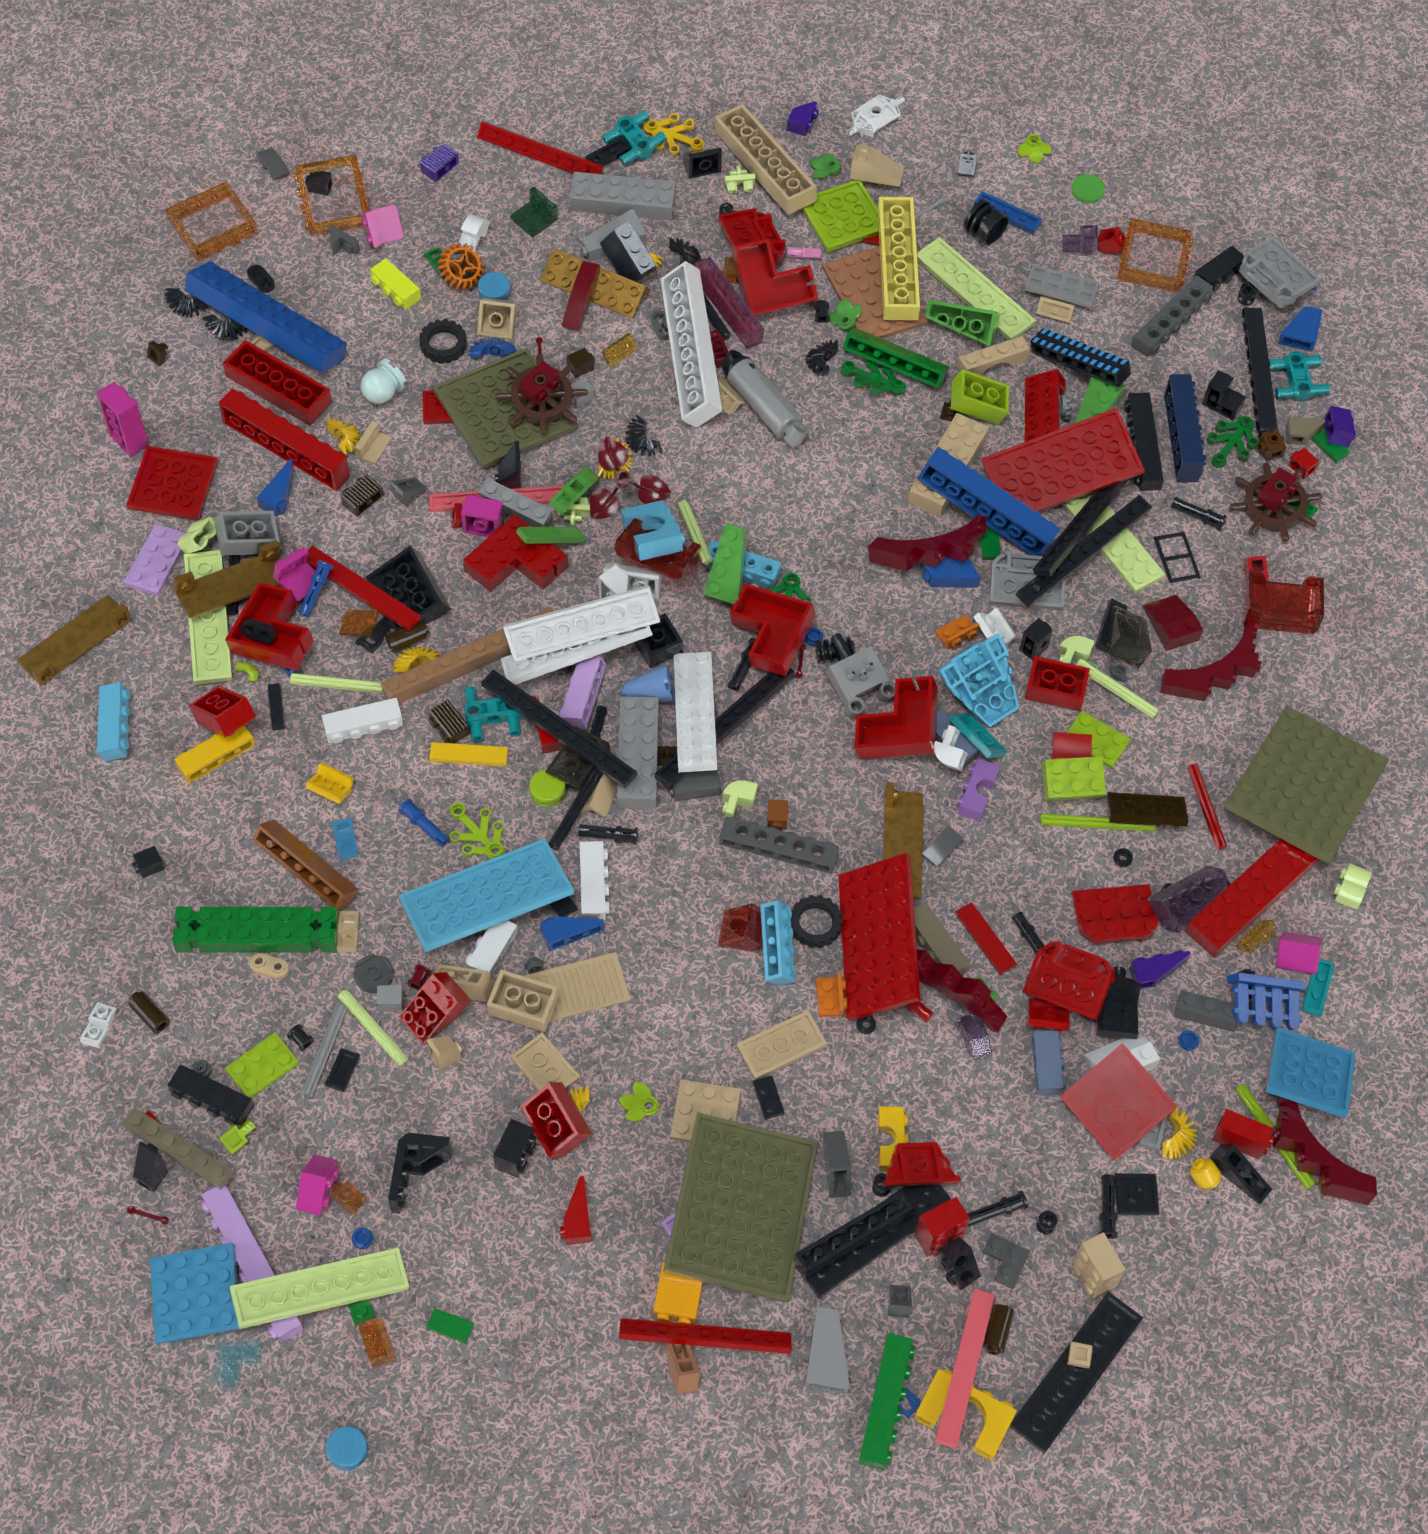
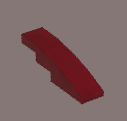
(580, 295)

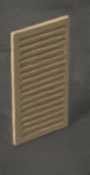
(585, 985)

